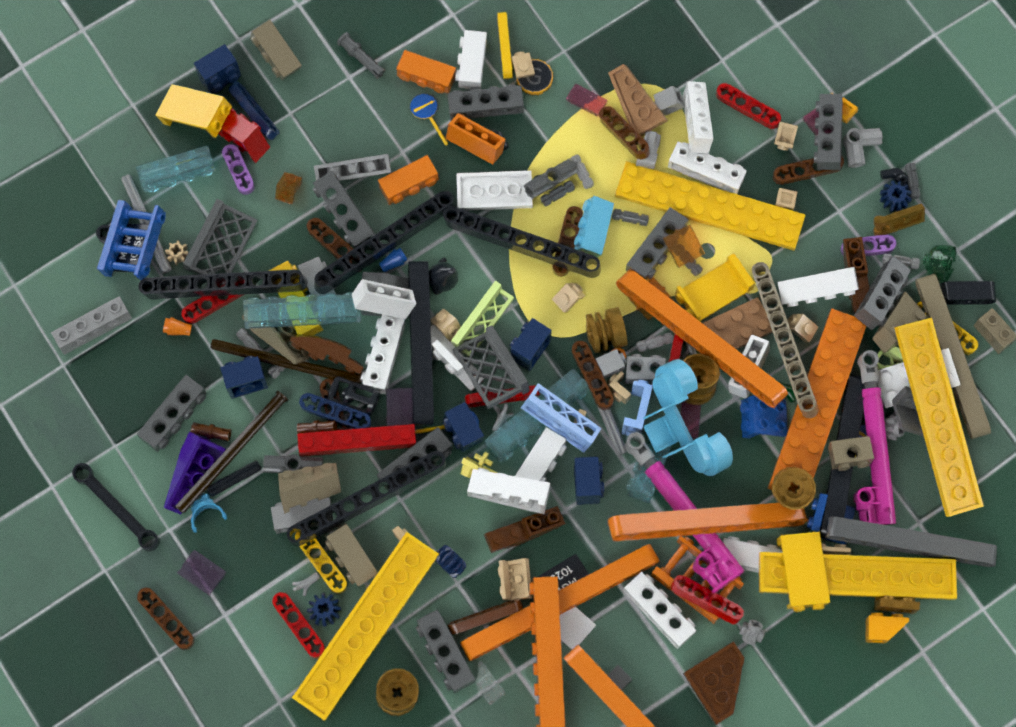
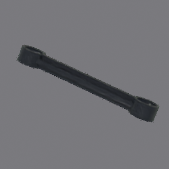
(115, 506)

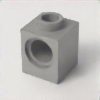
(669, 100)
(611, 363)

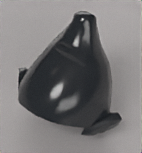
(442, 277)

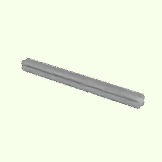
(139, 206)
(606, 415)

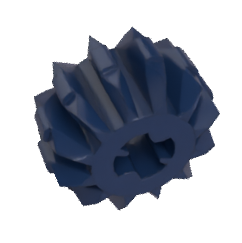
(898, 190)
(450, 561)
(326, 616)

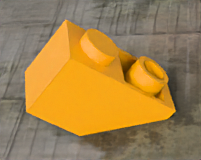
(882, 628)

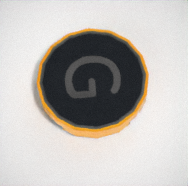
(540, 81)

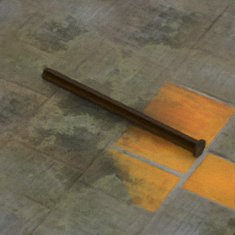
(282, 361)
(231, 452)

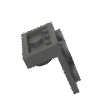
(907, 412)

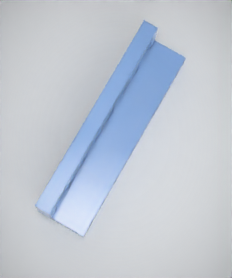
(559, 421)

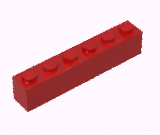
(356, 440)

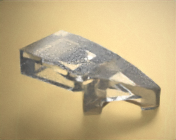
(487, 685)

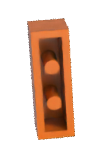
(426, 72)
(475, 138)
(408, 180)

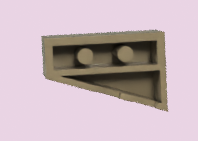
(275, 50)
(903, 312)
(307, 484)
(350, 554)

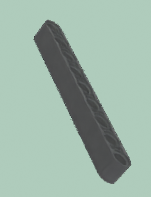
(911, 541)

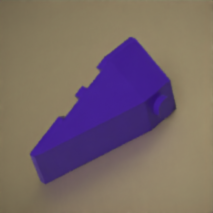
(193, 462)

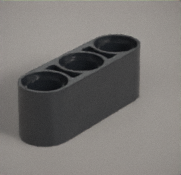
(968, 292)

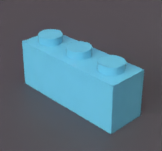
(594, 226)

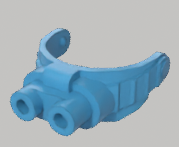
(202, 504)

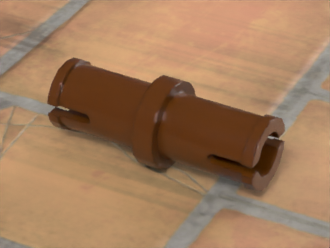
(316, 426)
(211, 431)

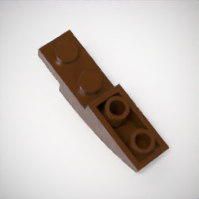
(855, 257)
(320, 347)
(524, 530)

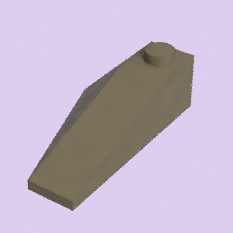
(280, 340)

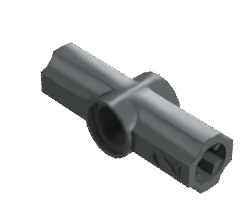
(543, 183)
(279, 464)

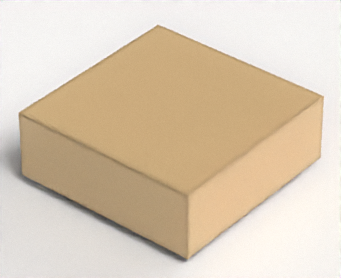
(786, 199)

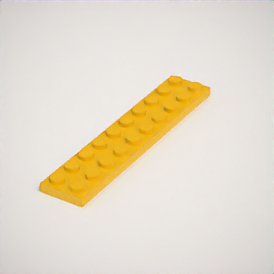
(710, 205)
(938, 417)
(871, 576)
(365, 626)

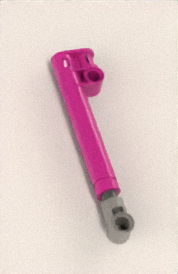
(880, 502)
(721, 563)

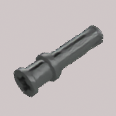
(355, 50)

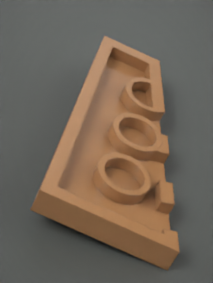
(637, 105)

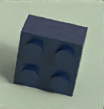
(217, 69)
(530, 344)
(244, 377)
(463, 427)
(587, 480)

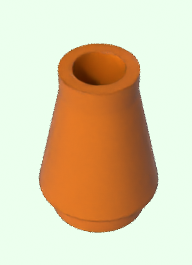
(176, 327)

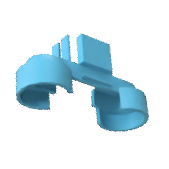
(671, 387)

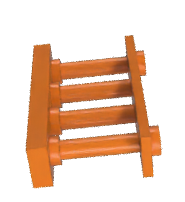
(663, 576)

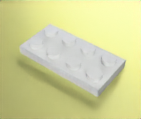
(493, 190)
(894, 378)

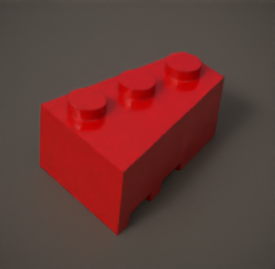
(244, 134)

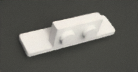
(443, 351)

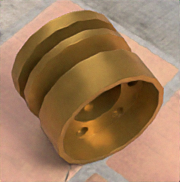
(605, 330)
(707, 376)
(803, 494)
(393, 681)

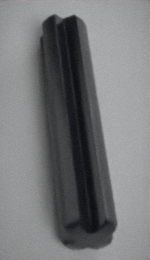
(234, 478)

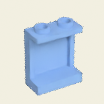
(641, 389)

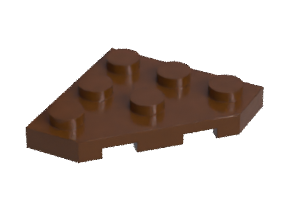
(718, 681)

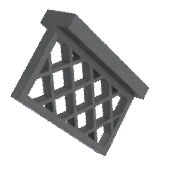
(207, 232)
(506, 361)

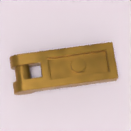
(899, 220)

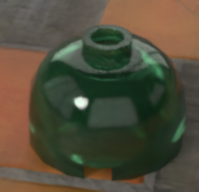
(940, 261)

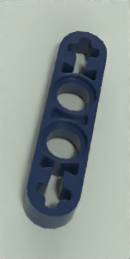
(253, 110)
(334, 414)

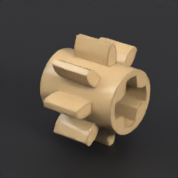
(173, 249)

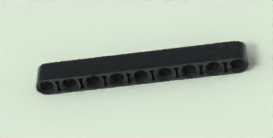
(528, 247)
(379, 249)
(231, 287)
(421, 344)
(848, 428)
(360, 506)

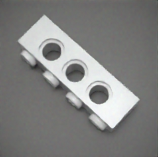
(697, 117)
(661, 621)

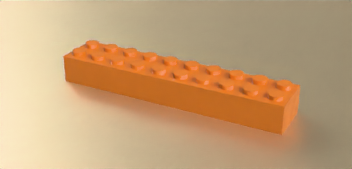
(828, 379)

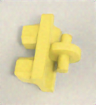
(470, 464)

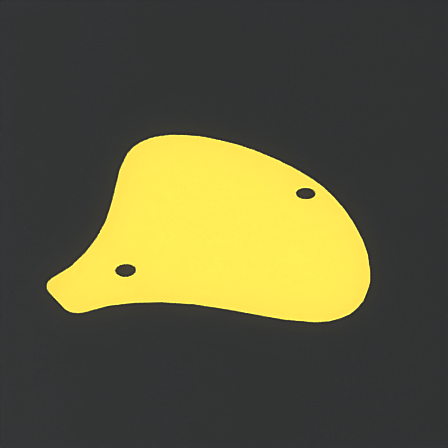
(604, 160)

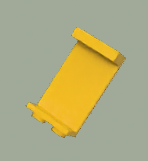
(194, 109)
(715, 289)
(804, 571)

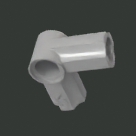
(863, 138)

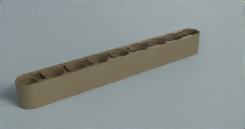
(785, 347)
(966, 393)

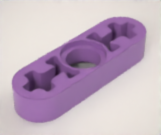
(239, 161)
(882, 248)

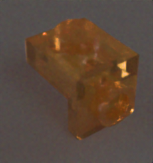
(287, 187)

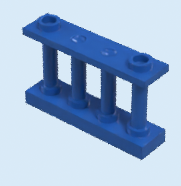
(119, 229)

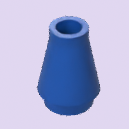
(393, 260)

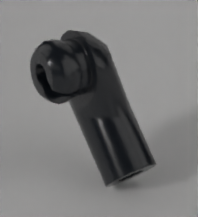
(895, 174)

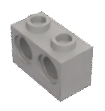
(645, 364)

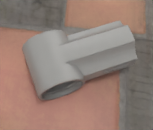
(653, 140)

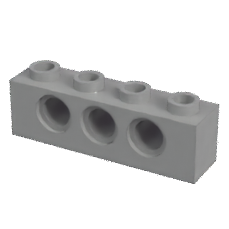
(356, 168)
(91, 325)

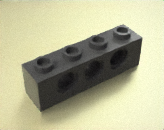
(495, 107)
(829, 159)
(330, 181)
(671, 220)
(882, 293)
(186, 387)
(435, 439)
(435, 622)

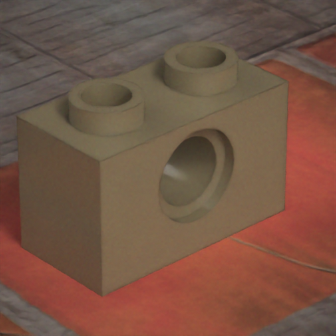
(995, 331)
(859, 446)

